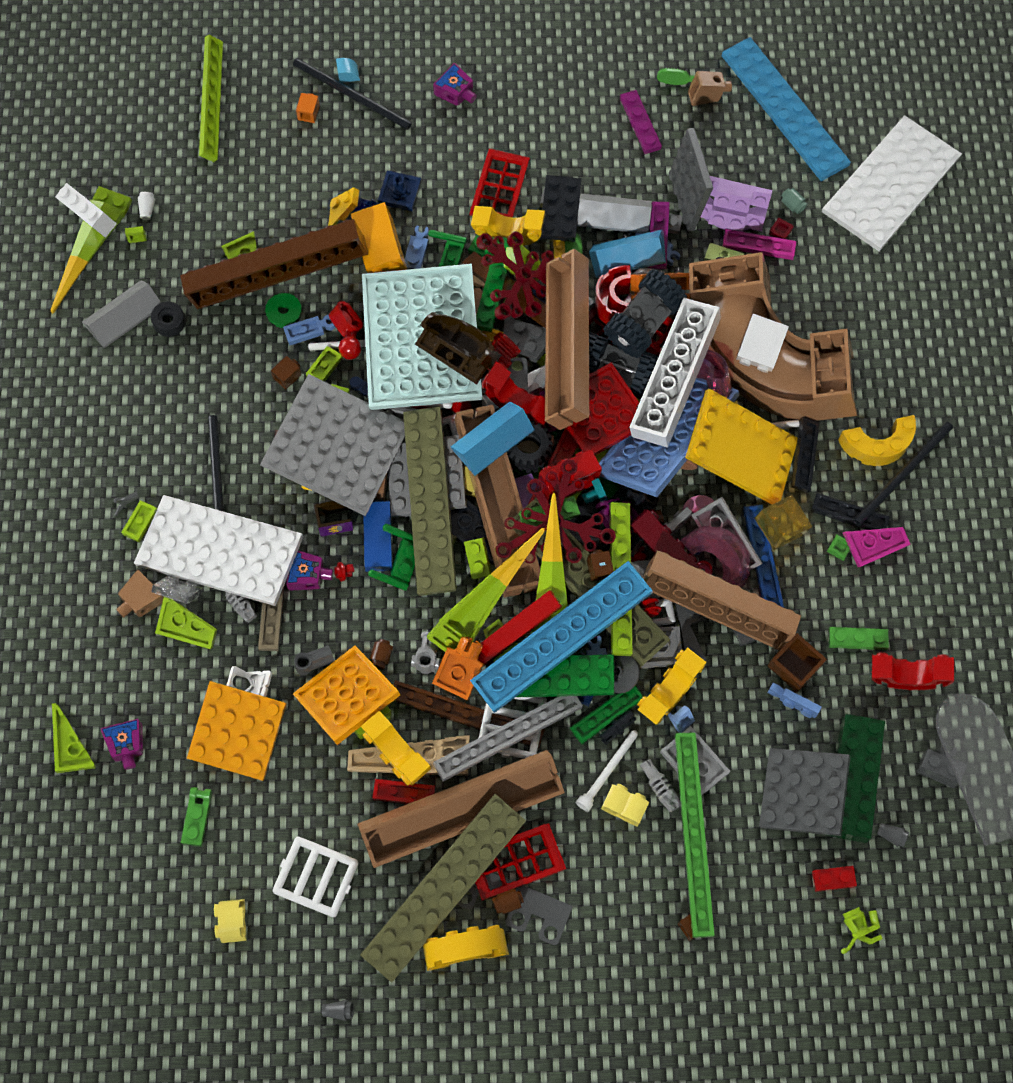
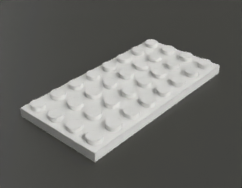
(891, 183)
(219, 550)

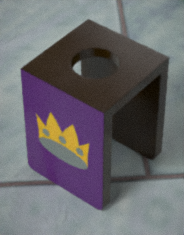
(333, 527)

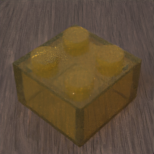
(783, 522)

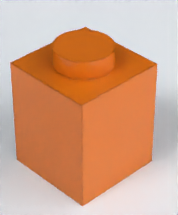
(307, 107)

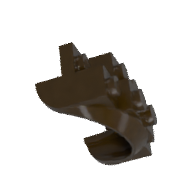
(457, 345)

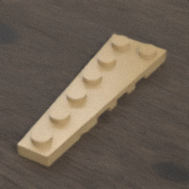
(431, 750)

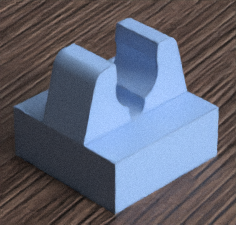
(682, 718)

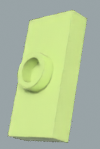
(718, 251)

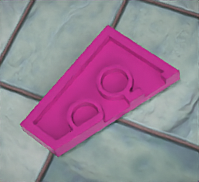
(874, 544)

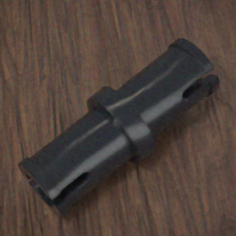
(617, 727)

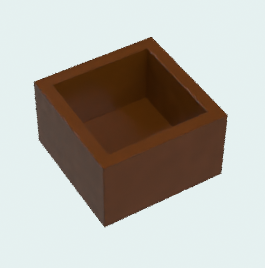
(797, 662)

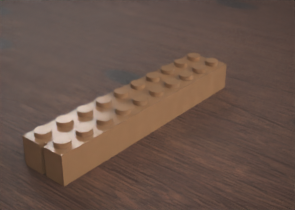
(567, 340)
(498, 500)
(453, 809)

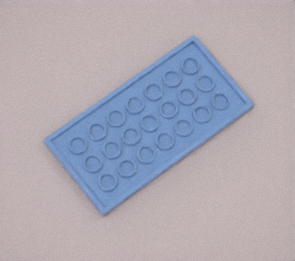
(652, 466)

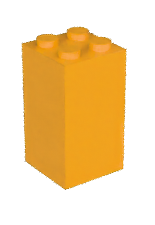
(380, 239)

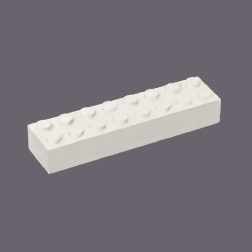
(675, 372)

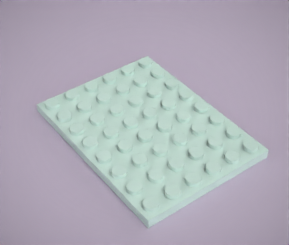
(393, 310)

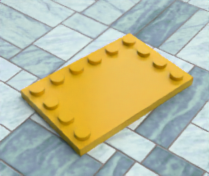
(741, 447)

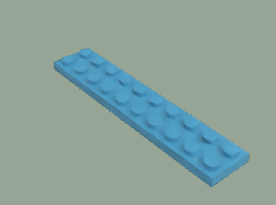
(786, 109)
(561, 636)

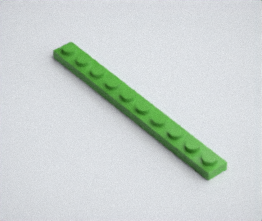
(694, 835)

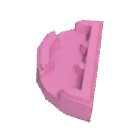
(697, 502)

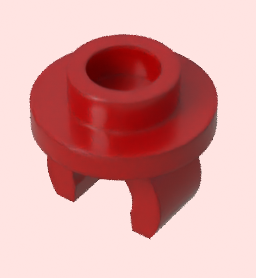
(342, 571)

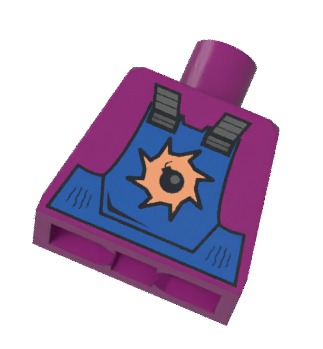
(455, 86)
(307, 572)
(124, 742)

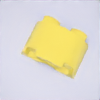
(231, 921)

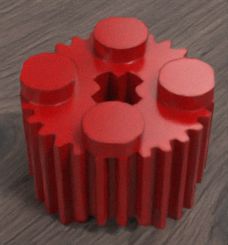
(506, 348)

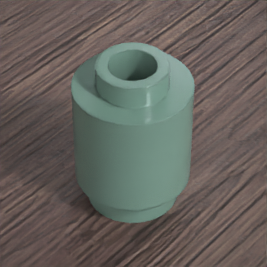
(794, 200)

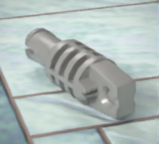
(241, 606)
(661, 786)

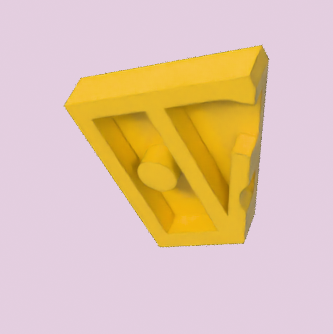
(343, 205)

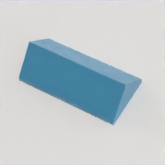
(636, 251)
(493, 437)

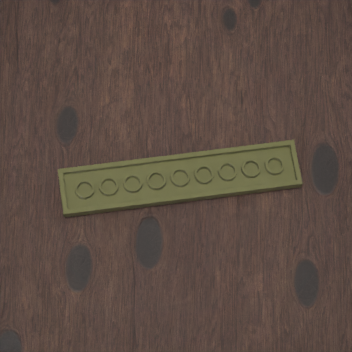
(429, 501)
(646, 635)
(442, 888)

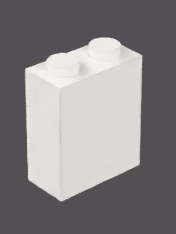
(762, 343)

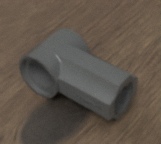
(315, 659)

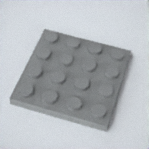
(400, 484)

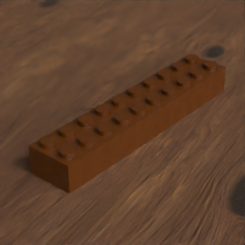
(274, 264)

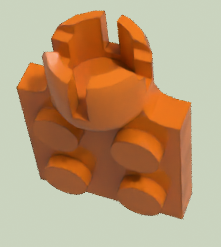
(459, 668)

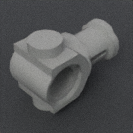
(426, 652)

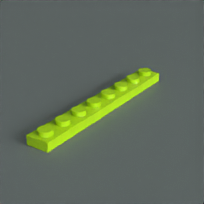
(211, 98)
(621, 553)

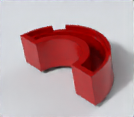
(608, 289)
(502, 389)
(912, 675)

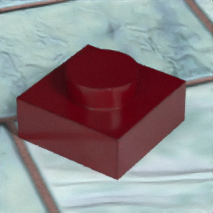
(781, 229)

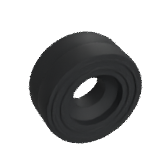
(168, 309)

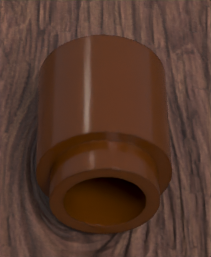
(381, 653)
(508, 901)

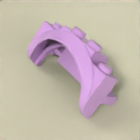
(732, 204)

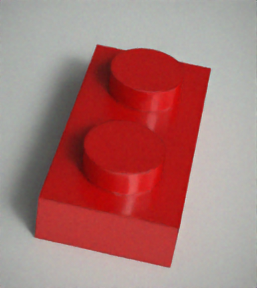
(834, 878)

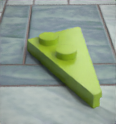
(68, 749)

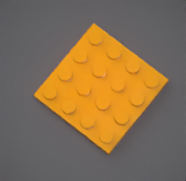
(346, 694)
(236, 730)

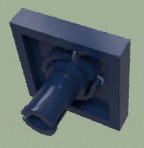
(400, 185)

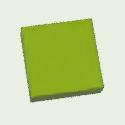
(135, 234)

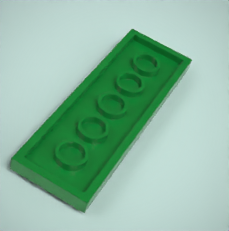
(576, 677)

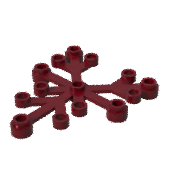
(523, 274)
(562, 490)

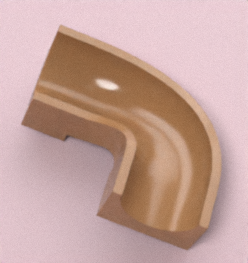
(808, 376)

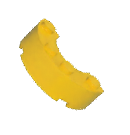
(489, 221)
(879, 452)
(673, 687)
(394, 750)
(465, 946)

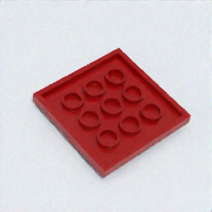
(610, 412)

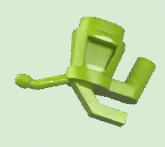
(857, 924)

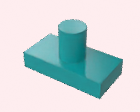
(595, 494)

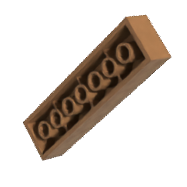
(721, 601)

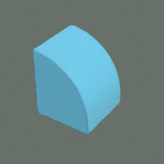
(347, 70)

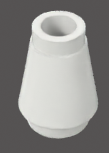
(146, 203)

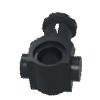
(639, 500)

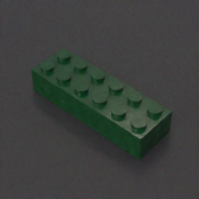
(863, 742)

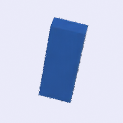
(376, 541)

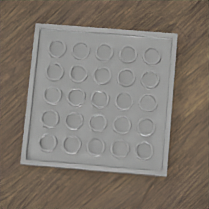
(335, 445)

